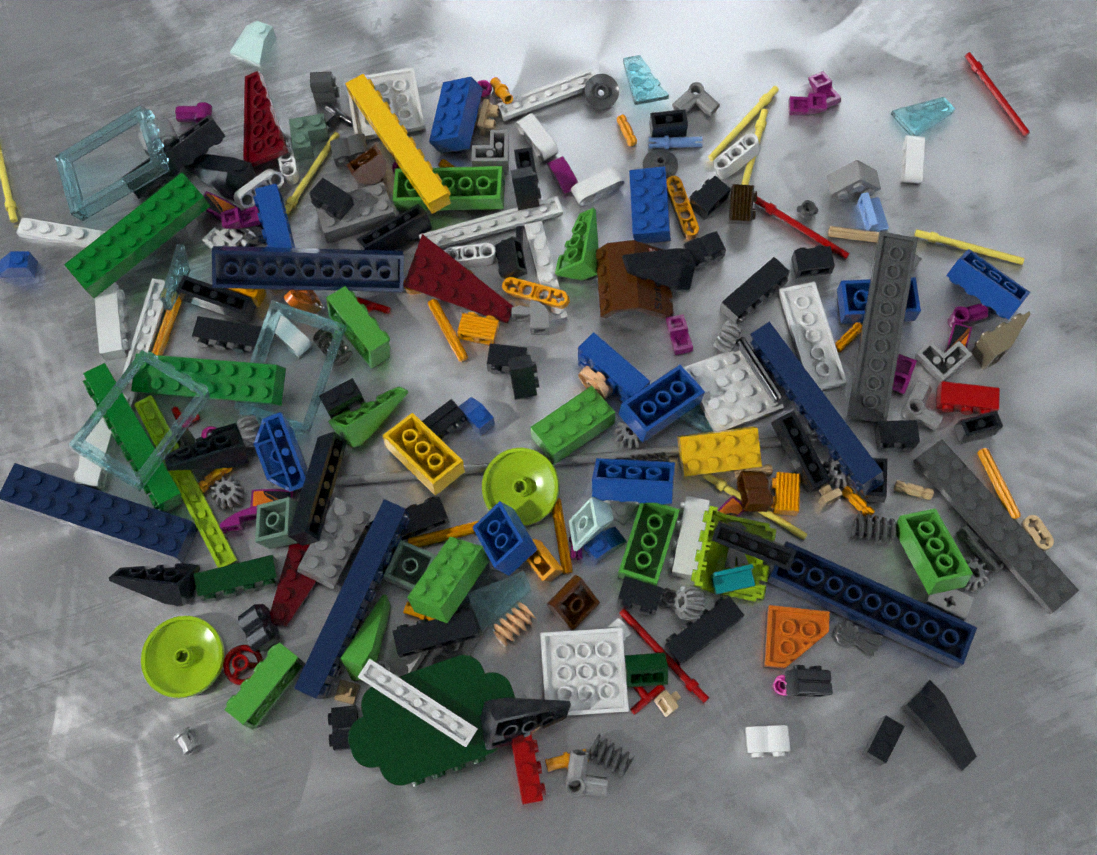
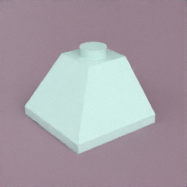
(254, 42)
(589, 522)

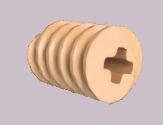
(513, 623)

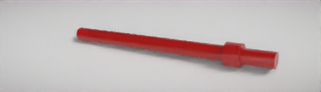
(977, 68)
(771, 208)
(691, 684)

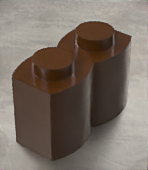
(754, 491)

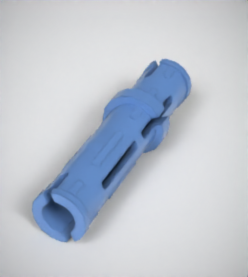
(674, 142)

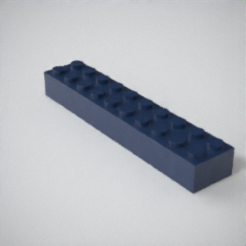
(307, 269)
(817, 410)
(98, 512)
(353, 600)
(876, 607)

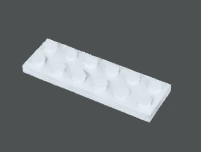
(812, 335)

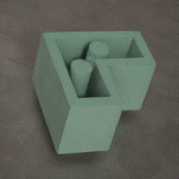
(306, 131)

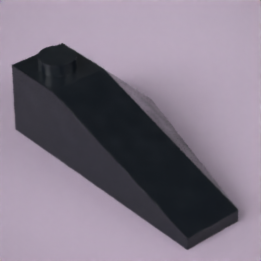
(222, 173)
(665, 267)
(219, 450)
(165, 585)
(511, 717)
(938, 721)

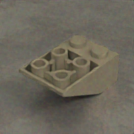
(996, 344)

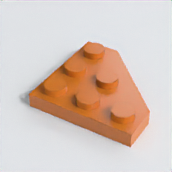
(792, 633)

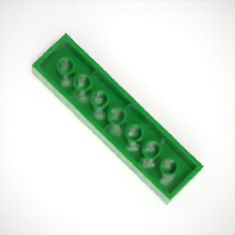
(137, 235)
(225, 380)
(134, 440)

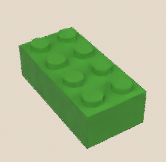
(361, 329)
(573, 425)
(648, 542)
(932, 551)
(448, 579)
(264, 686)

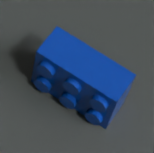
(504, 538)

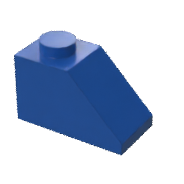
(18, 265)
(477, 416)
(604, 544)

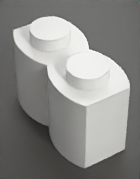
(767, 740)

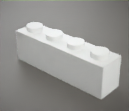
(111, 323)
(88, 472)
(688, 537)

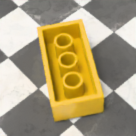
(719, 451)
(424, 453)

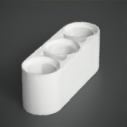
(537, 137)
(742, 151)
(913, 159)
(289, 165)
(597, 186)
(248, 189)
(476, 251)
(292, 337)

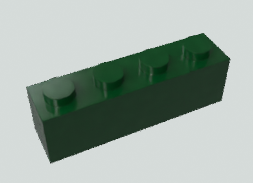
(236, 578)

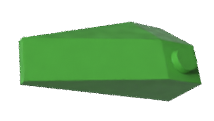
(580, 254)
(363, 422)
(368, 640)

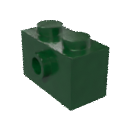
(646, 669)

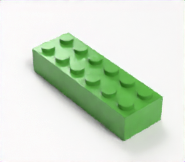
(469, 188)

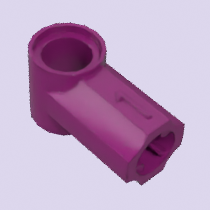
(193, 113)
(968, 314)

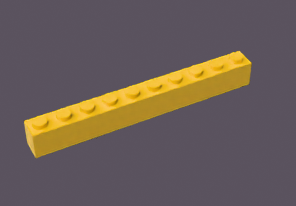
(398, 143)

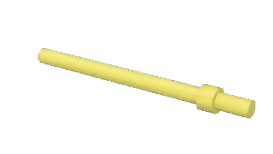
(763, 101)
(760, 127)
(292, 200)
(10, 204)
(933, 237)
(722, 485)

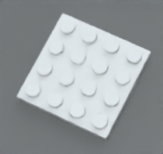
(402, 95)
(731, 391)
(585, 670)

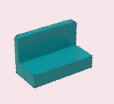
(733, 579)

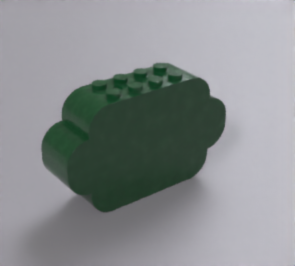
(411, 748)

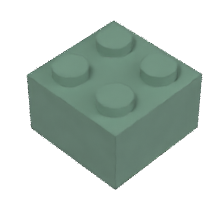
(274, 523)
(408, 565)

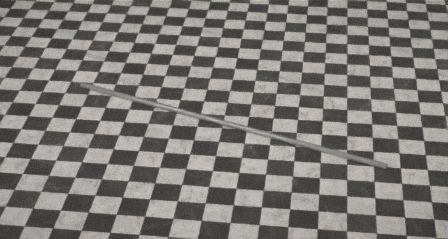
(569, 460)

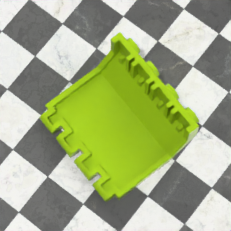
(713, 555)

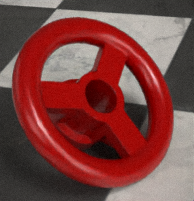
(236, 663)

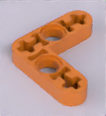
(304, 300)

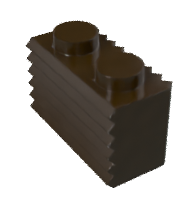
(741, 204)

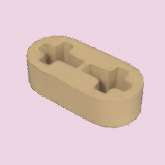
(1038, 532)

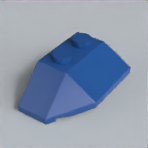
(280, 453)

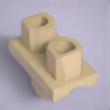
(482, 119)

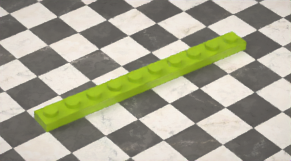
(189, 488)

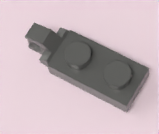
(980, 549)

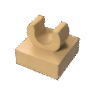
(828, 495)
(347, 692)
(667, 702)

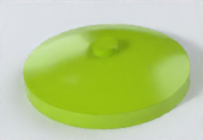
(523, 482)
(182, 657)

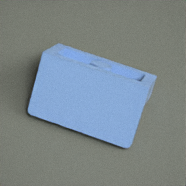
(872, 213)

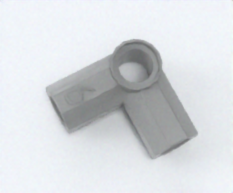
(702, 100)
(917, 401)
(588, 784)

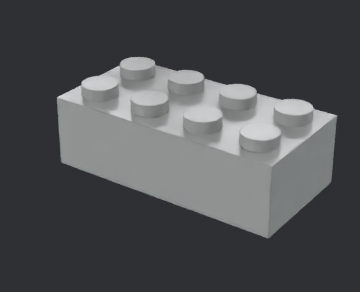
(369, 211)
(339, 536)

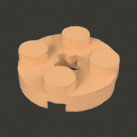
(590, 378)

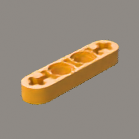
(682, 207)
(537, 289)

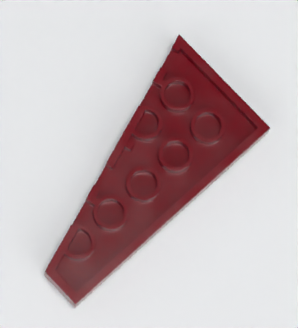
(261, 127)
(444, 278)
(292, 587)

